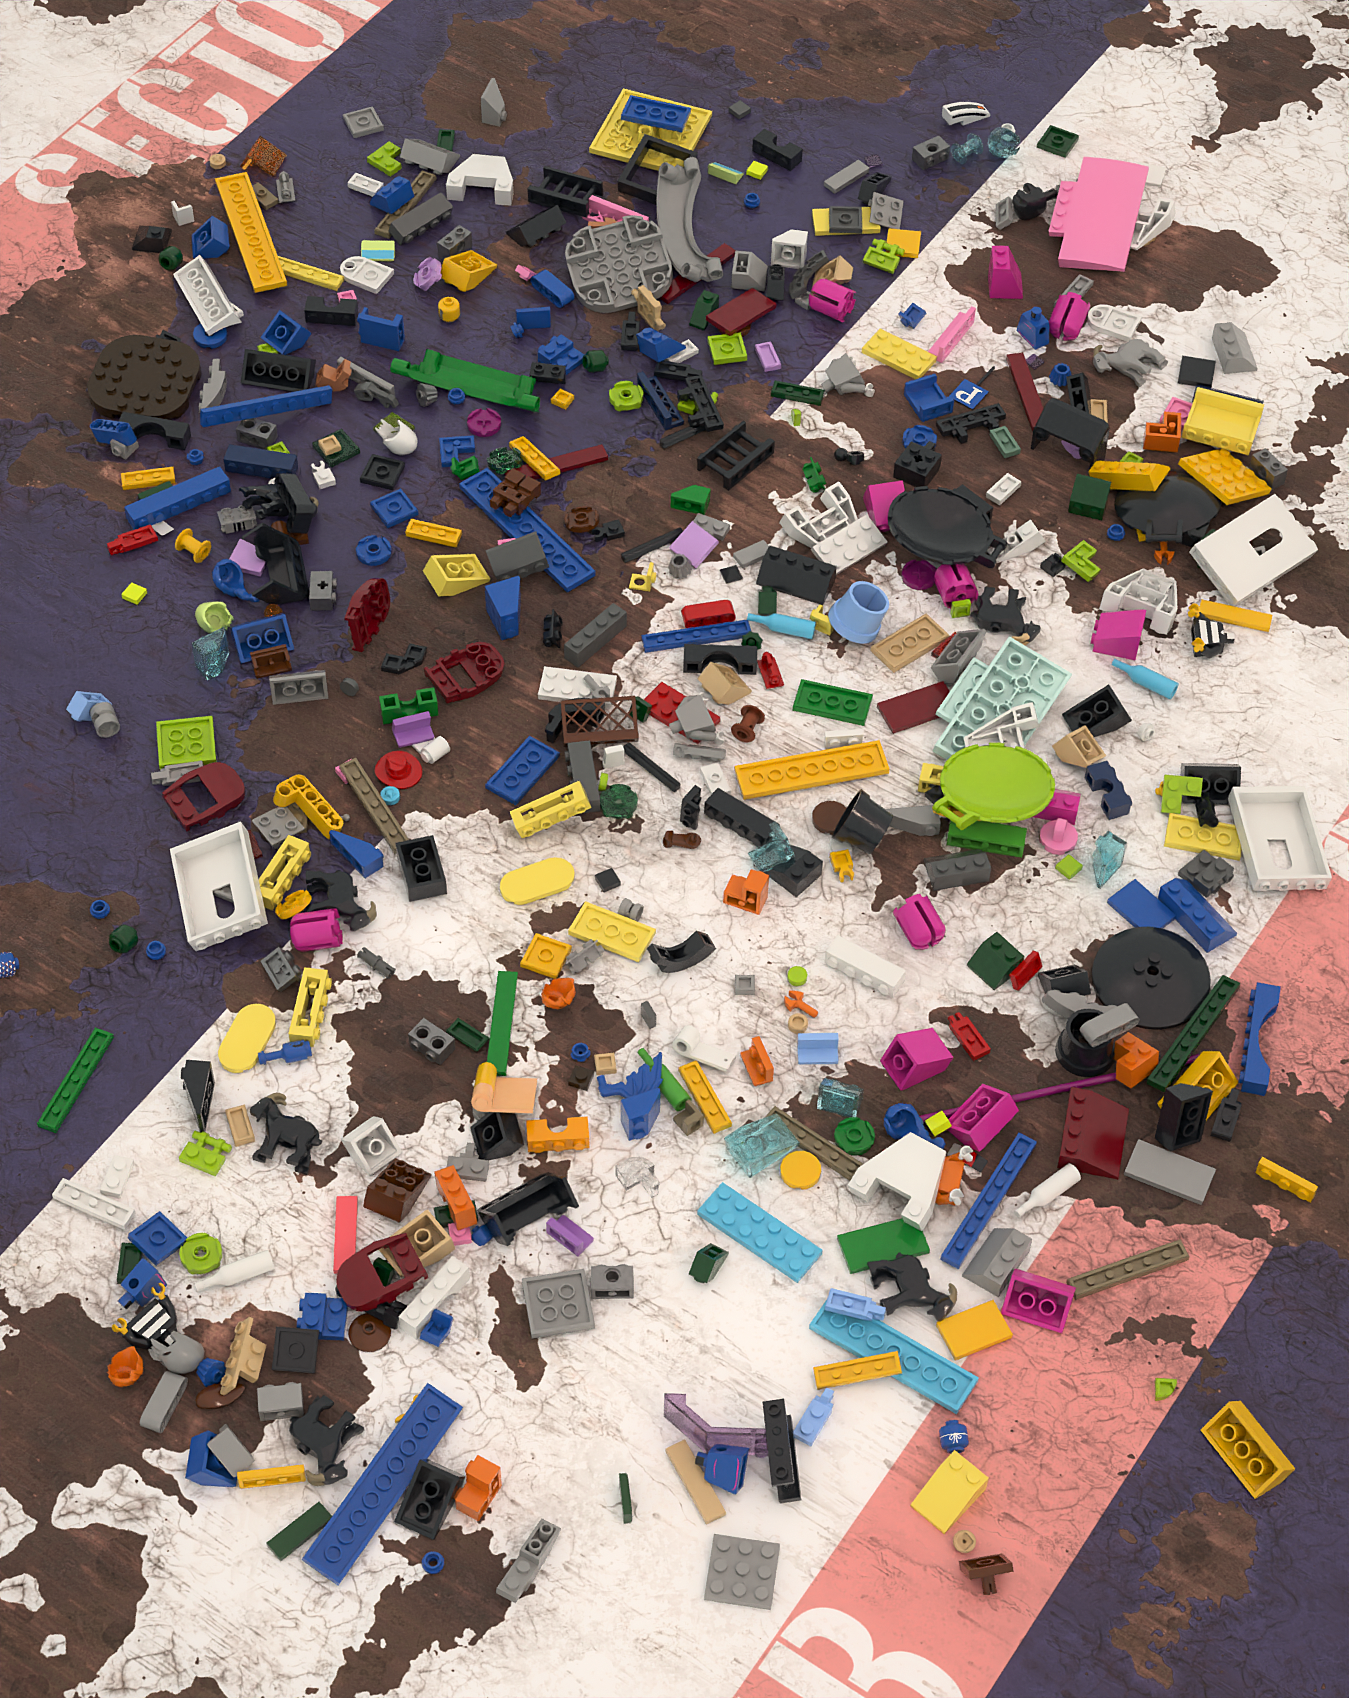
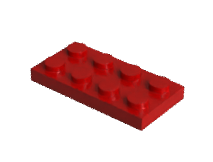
(665, 702)

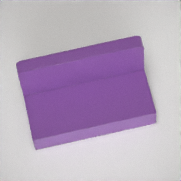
(412, 729)
(569, 1234)

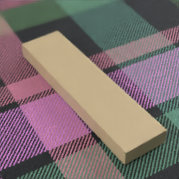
(693, 1480)

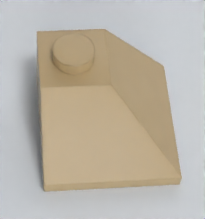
(836, 270)
(1079, 748)

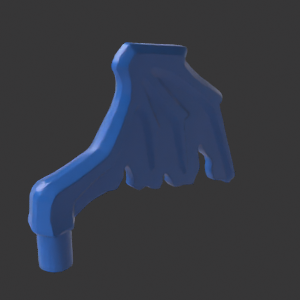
(636, 1083)

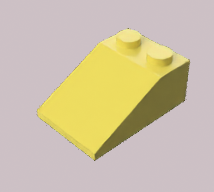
(455, 573)
(950, 1492)

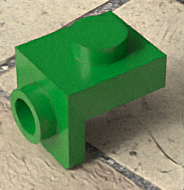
(465, 468)

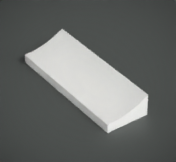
(206, 296)

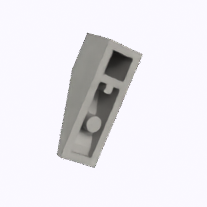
(916, 820)

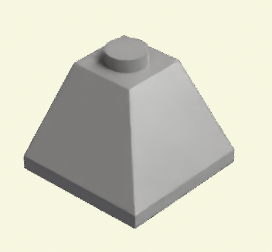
(493, 105)

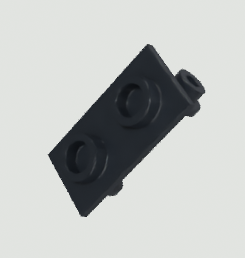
(552, 623)
(1206, 811)

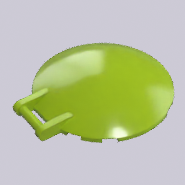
(994, 785)

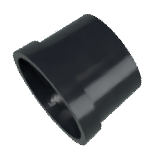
(862, 823)
(1079, 1057)

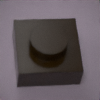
(581, 1078)

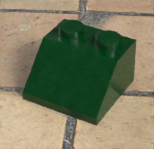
(1089, 497)
(995, 960)

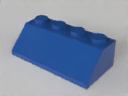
(1196, 914)

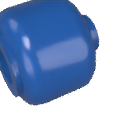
(481, 1235)

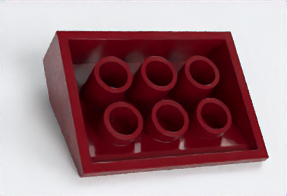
(1093, 1134)

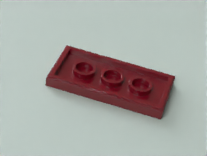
(741, 311)
(913, 707)

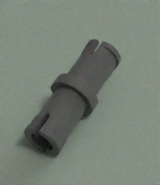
(376, 962)

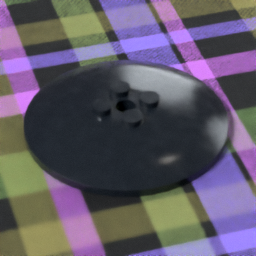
(1157, 1000)

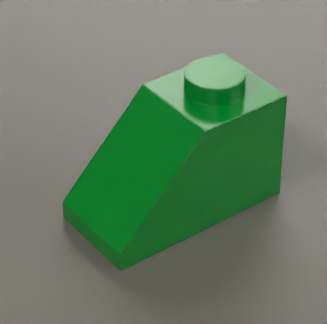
(691, 499)

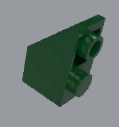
(767, 600)

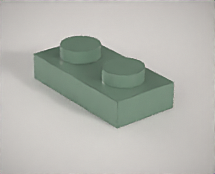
(1005, 442)

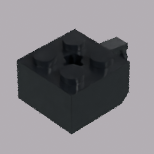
(917, 464)

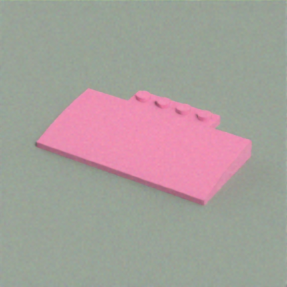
(1098, 214)

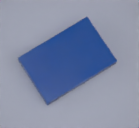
(1141, 906)

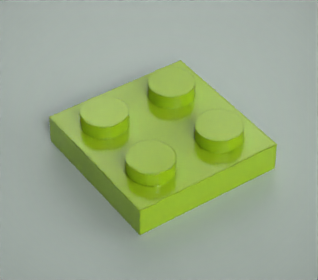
(727, 348)

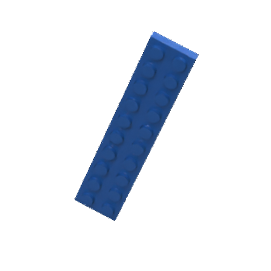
(564, 563)
(381, 1484)

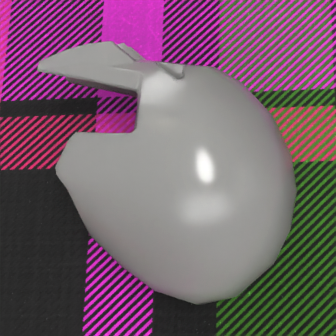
(184, 1354)

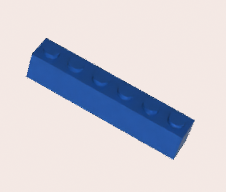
(178, 498)

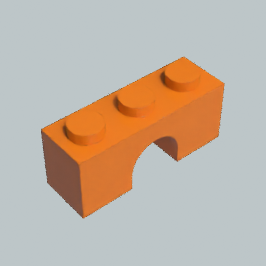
(456, 1196)

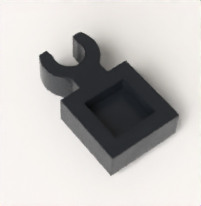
(609, 530)

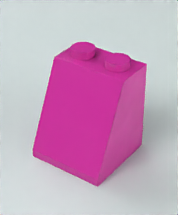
(1004, 274)
(878, 501)
(1118, 633)
(915, 1057)

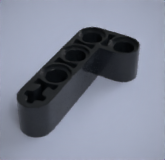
(296, 501)

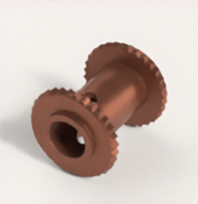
(751, 716)

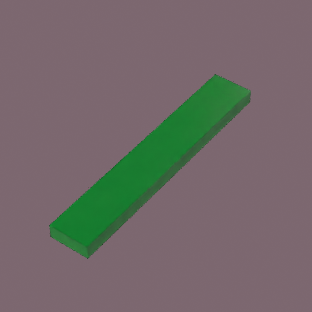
(502, 1020)
(75, 1080)

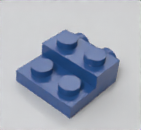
(560, 352)
(323, 1314)

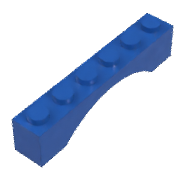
(1256, 1071)

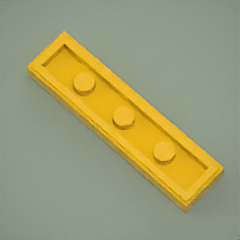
(535, 458)
(1236, 615)
(705, 1096)
(857, 1370)

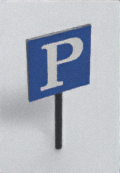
(969, 393)

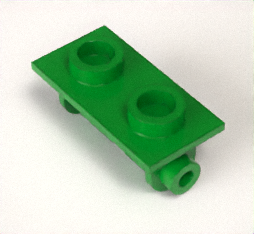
(812, 470)

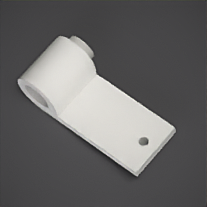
(433, 749)
(689, 1045)

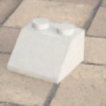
(790, 249)
(371, 1145)

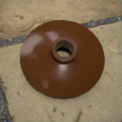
(368, 1340)

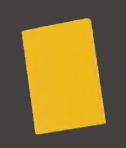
(974, 1330)

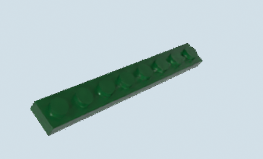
(1193, 1033)

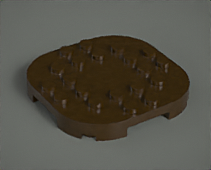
(144, 377)

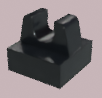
(1053, 565)

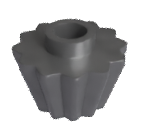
(426, 394)
(680, 566)

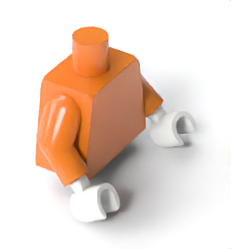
(951, 1177)

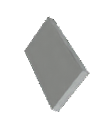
(1169, 1172)

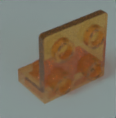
(264, 156)

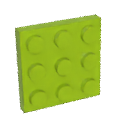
(186, 741)

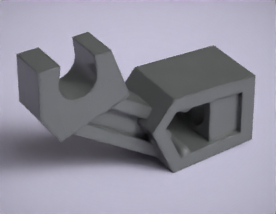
(367, 391)

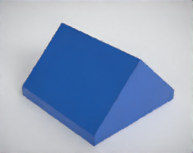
(533, 317)

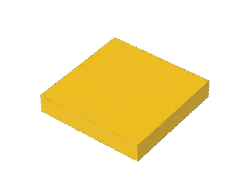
(906, 240)
(545, 956)

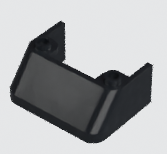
(1073, 427)
(284, 563)
(526, 1204)

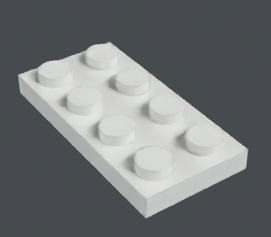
(850, 544)
(568, 684)

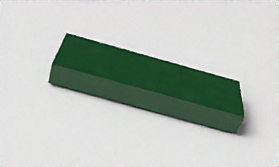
(797, 393)
(299, 1531)

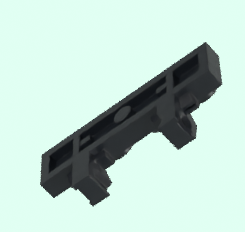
(707, 412)
(959, 424)

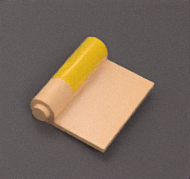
(502, 1093)

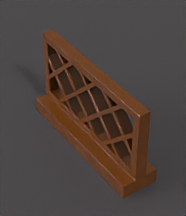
(600, 737)

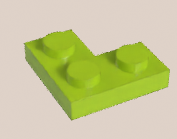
(384, 159)
(1079, 560)
(1174, 788)

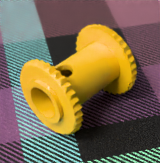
(187, 542)

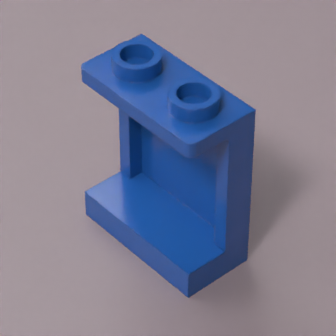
(381, 331)
(927, 398)

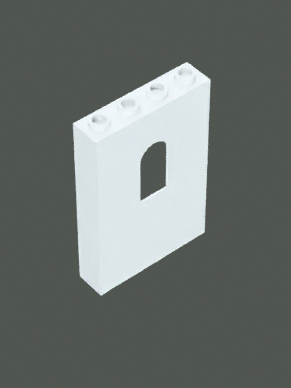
(1236, 565)
(1285, 815)
(208, 865)

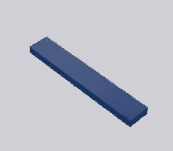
(695, 635)

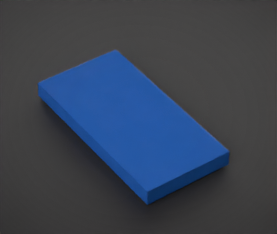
(656, 113)
(522, 770)

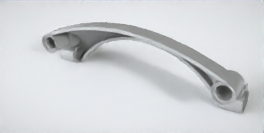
(674, 216)

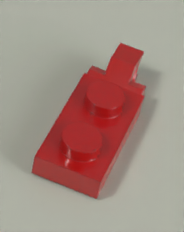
(132, 540)

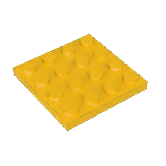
(1225, 476)

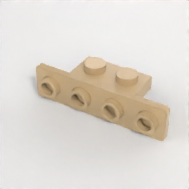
(244, 1358)

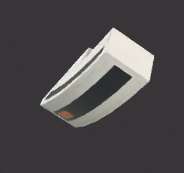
(964, 112)

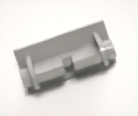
(285, 188)
(577, 959)

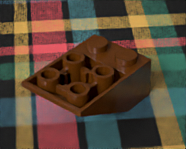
(396, 1190)

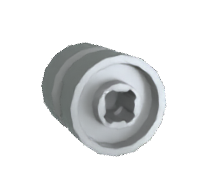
(104, 719)

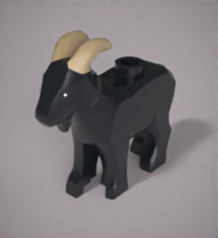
(1004, 617)

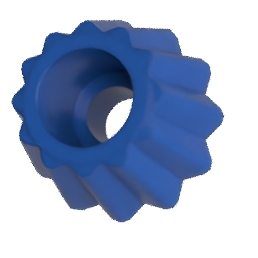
(1059, 374)
(211, 1371)

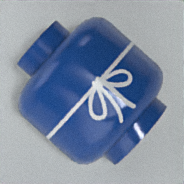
(953, 1436)

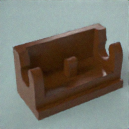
(270, 661)

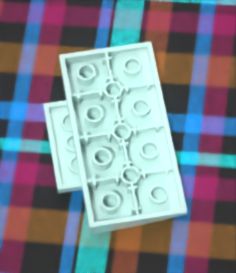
(987, 692)

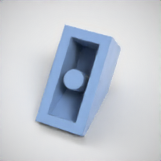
(82, 703)

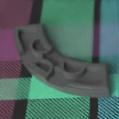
(803, 274)

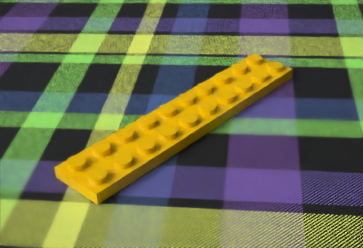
(251, 232)

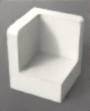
(182, 215)

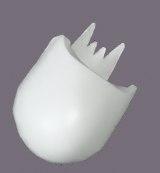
(400, 442)

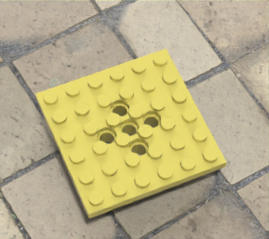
(620, 138)

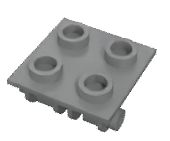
(885, 211)
(229, 516)
(278, 825)

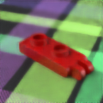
(968, 1036)

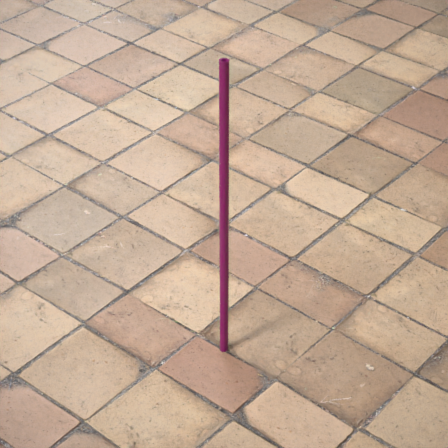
(1052, 1090)

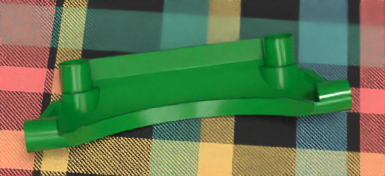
(471, 379)

